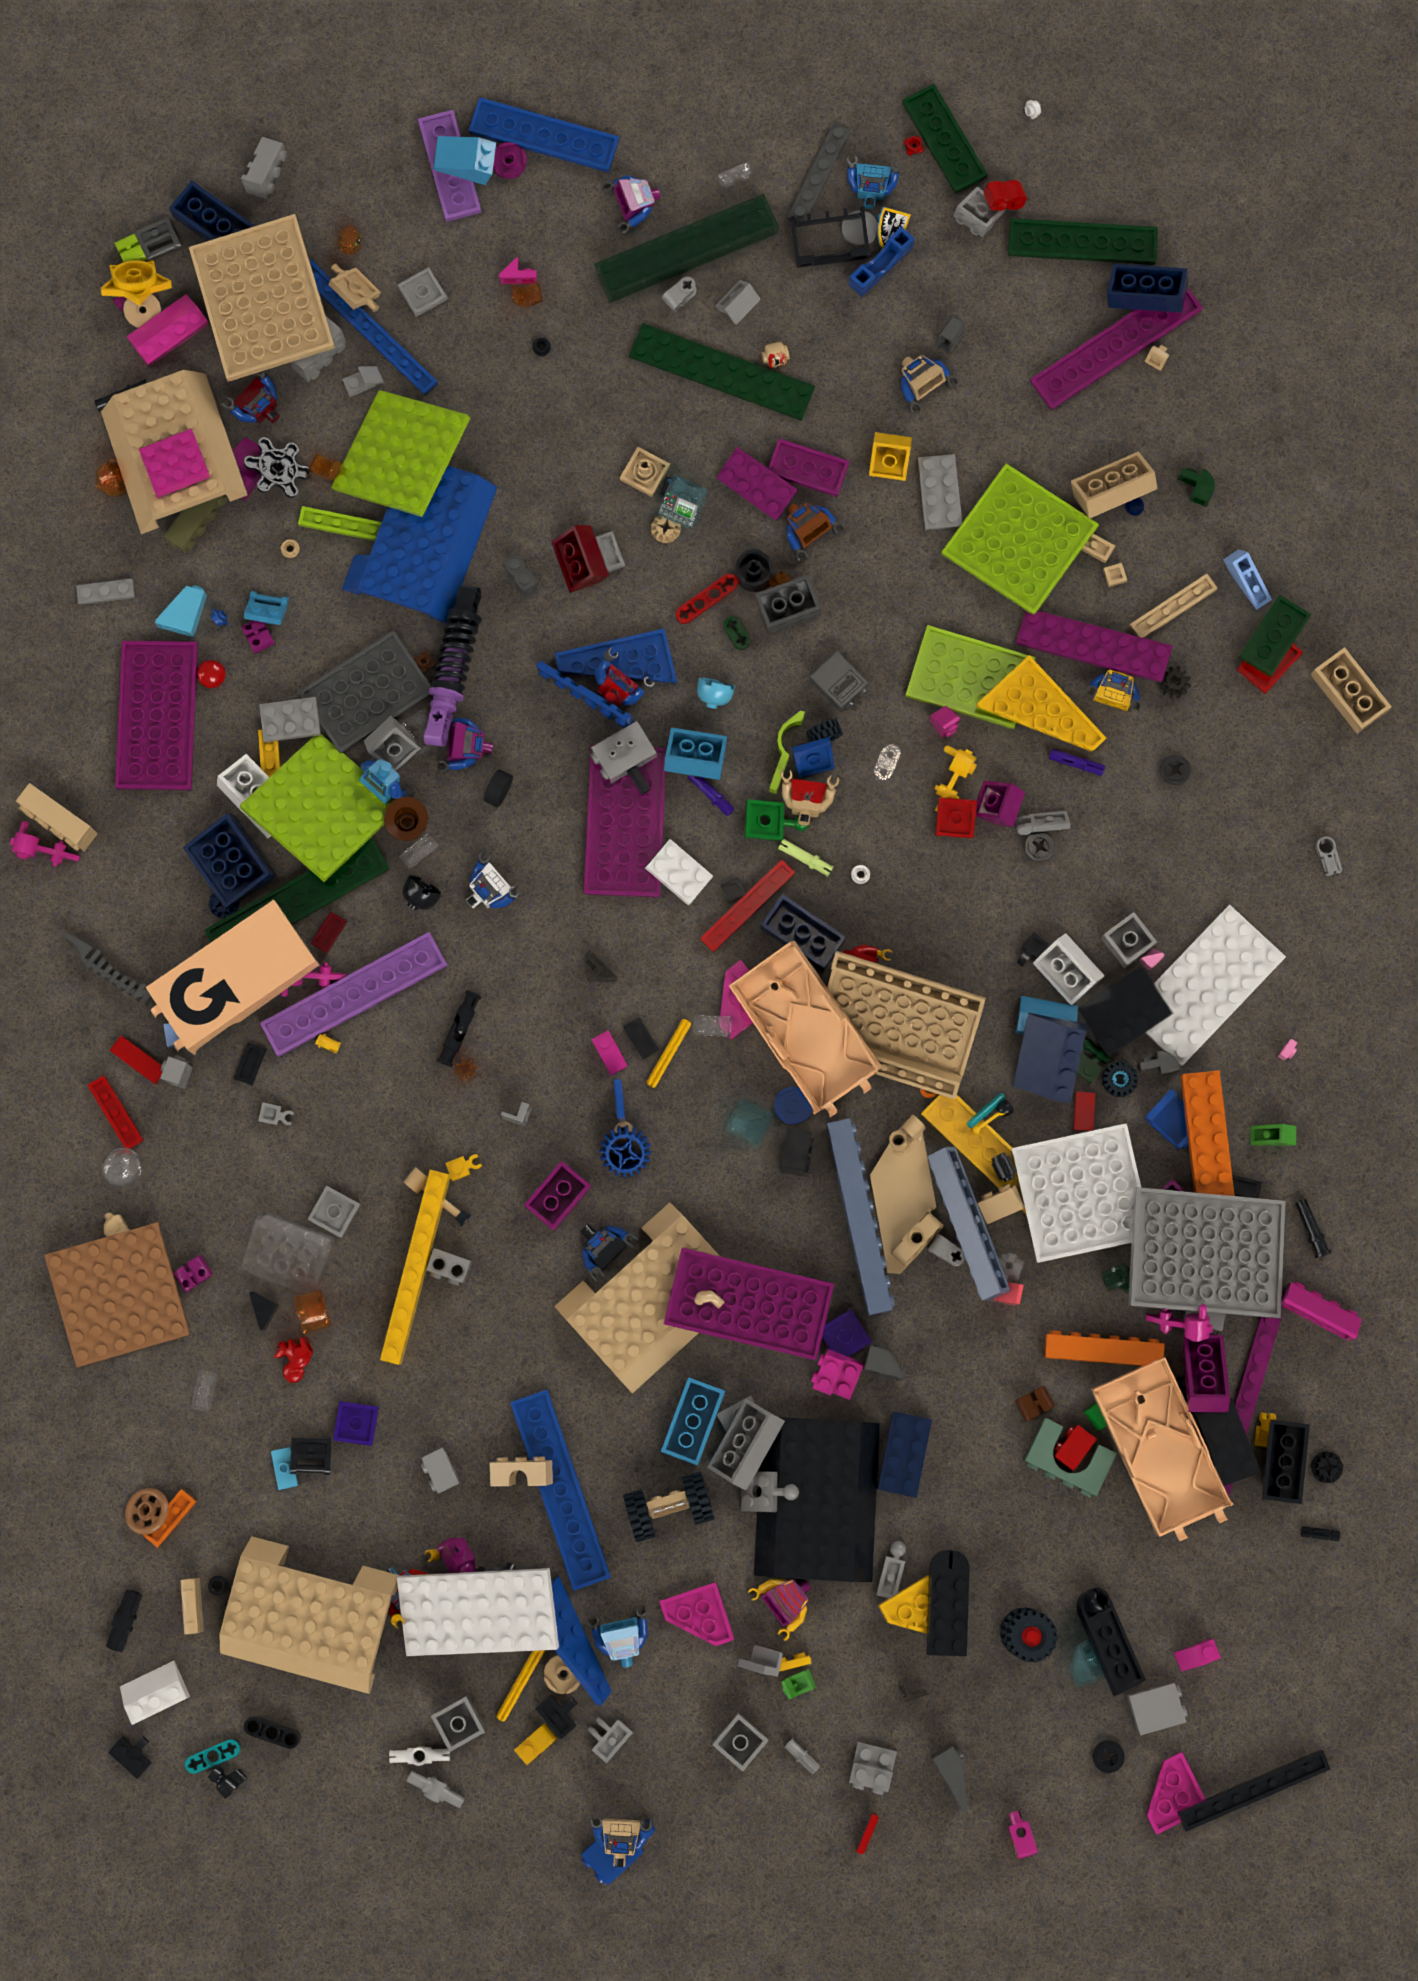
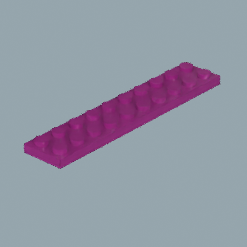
(1108, 351)

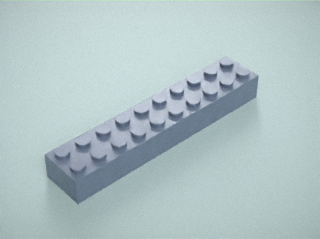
(859, 1218)

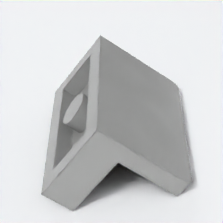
(738, 301)
(522, 1116)
(763, 1661)

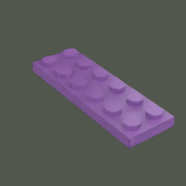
(455, 194)

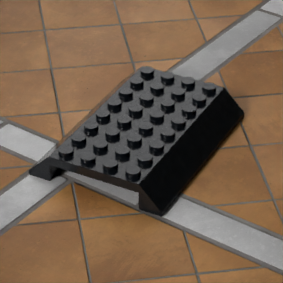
(832, 1520)

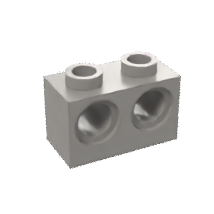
(450, 1262)

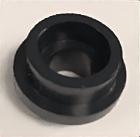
(541, 341)
(211, 1585)

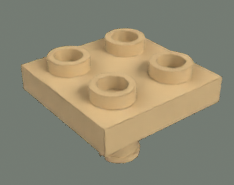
(645, 471)

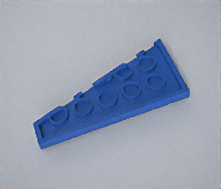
(575, 1646)

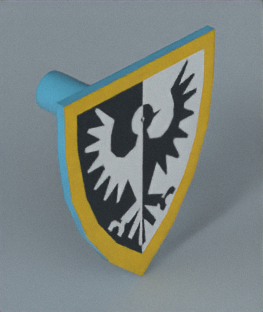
(889, 222)

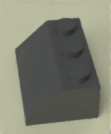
(788, 604)
(882, 1363)

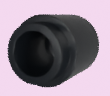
(1003, 1167)

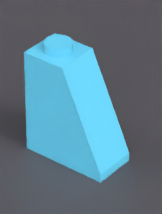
(183, 612)

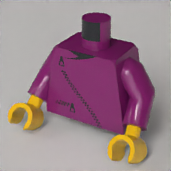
(455, 1555)

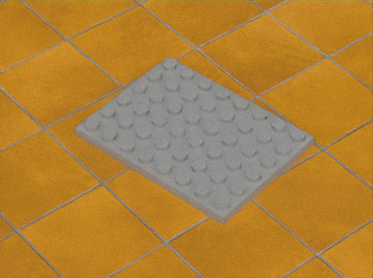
(1207, 1252)

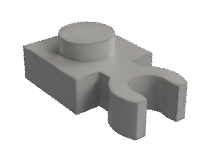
(271, 1114)

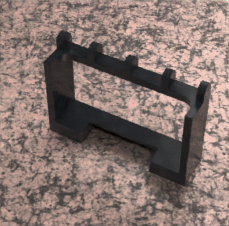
(854, 254)

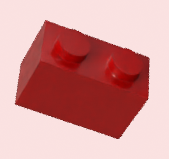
(1074, 1447)

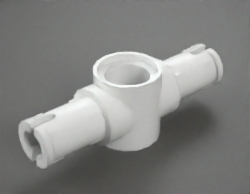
(409, 1755)

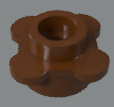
(424, 666)

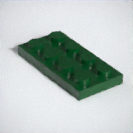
(1274, 636)

